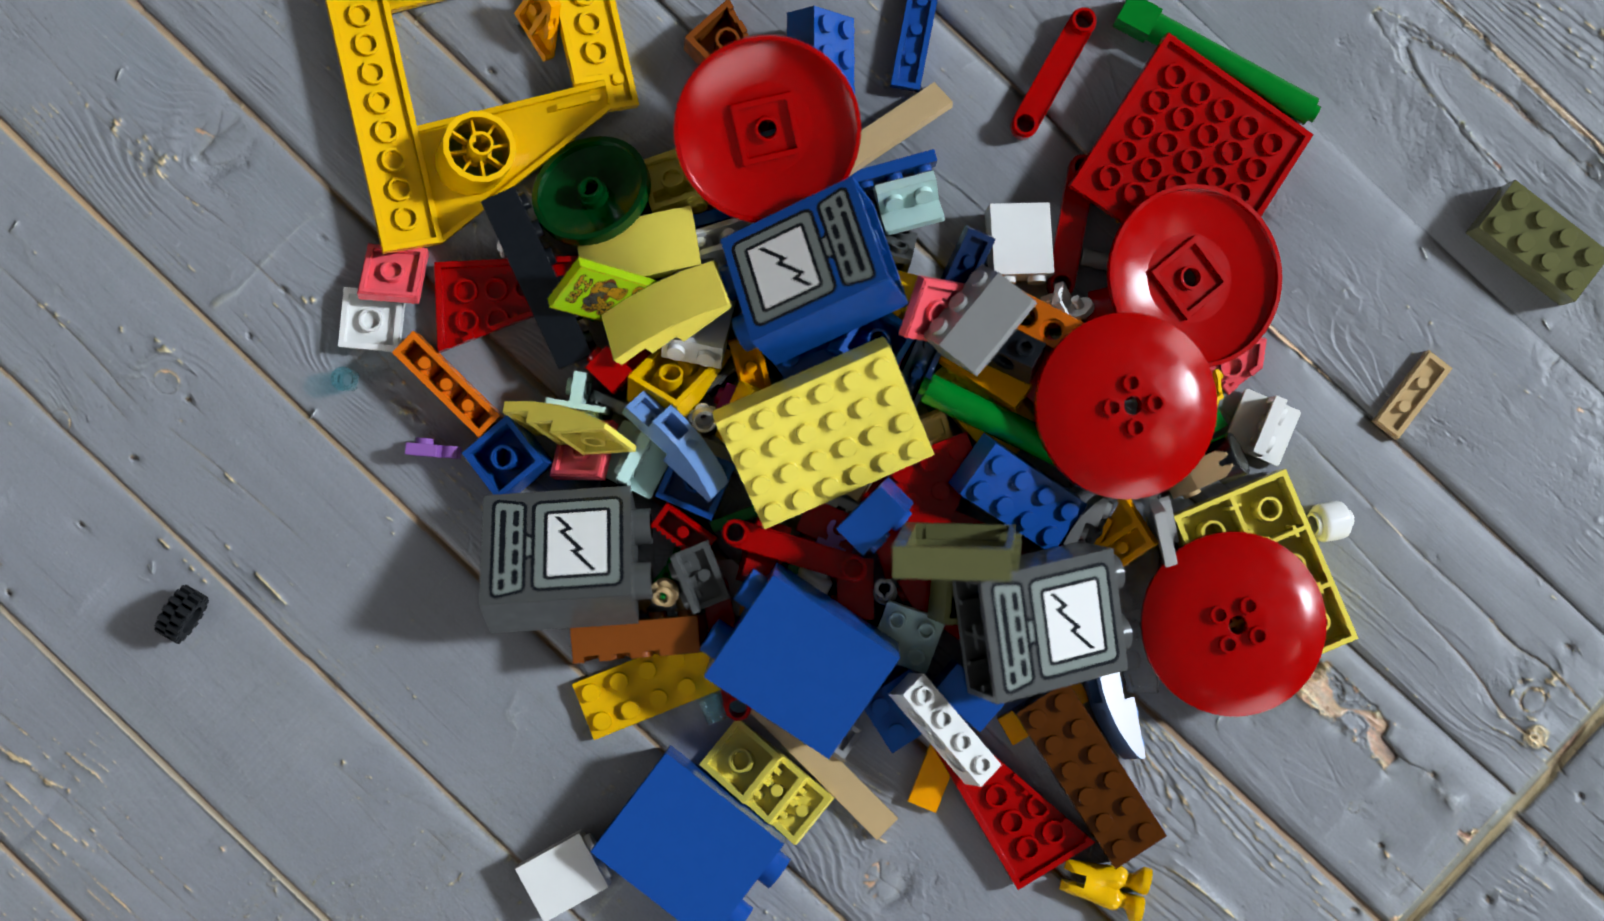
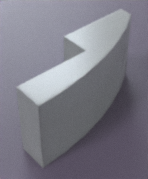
(1097, 508)

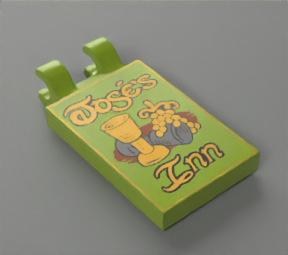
(594, 289)

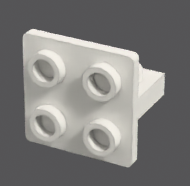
(1263, 425)

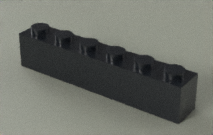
(537, 275)

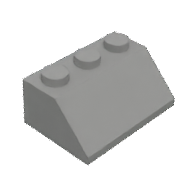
(979, 319)

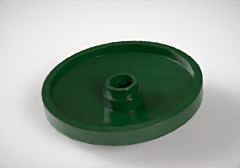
(591, 190)

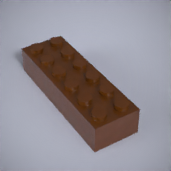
(1089, 774)

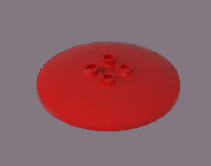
(757, 82)
(1225, 249)
(1084, 413)
(1190, 614)

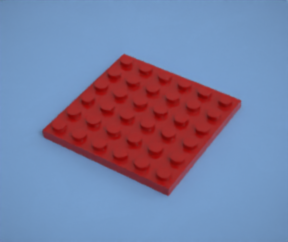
(1188, 127)

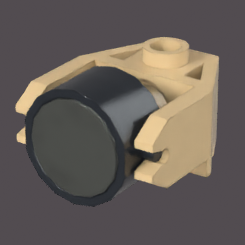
(1222, 462)

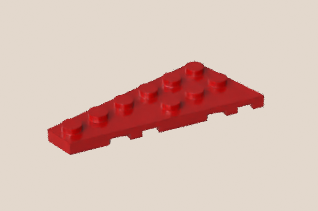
(480, 298)
(1020, 825)

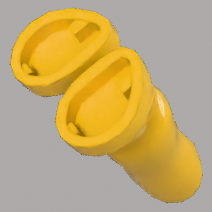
(1104, 886)

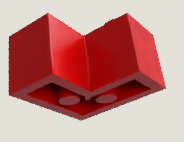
(610, 372)

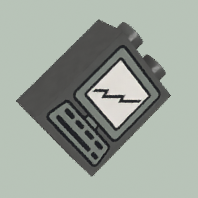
(563, 559)
(1046, 625)

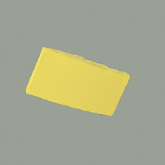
(651, 245)
(666, 310)
(568, 427)
(766, 781)

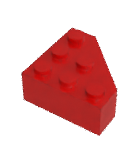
(928, 481)

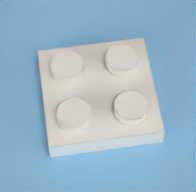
(370, 323)

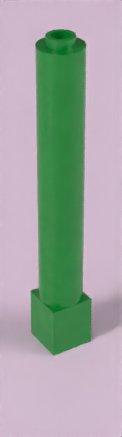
(1146, 22)
(983, 415)

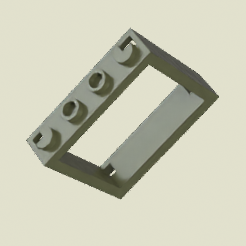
(956, 551)

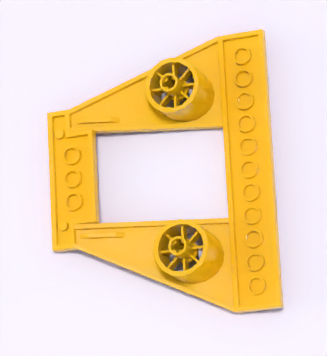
(408, 169)

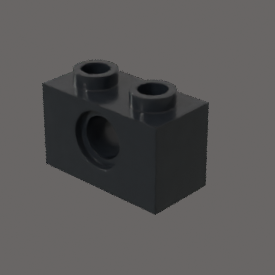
(1019, 357)

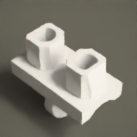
(1074, 306)

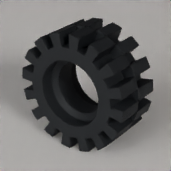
(181, 614)

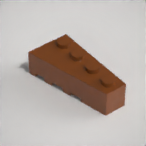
(712, 33)
(650, 636)

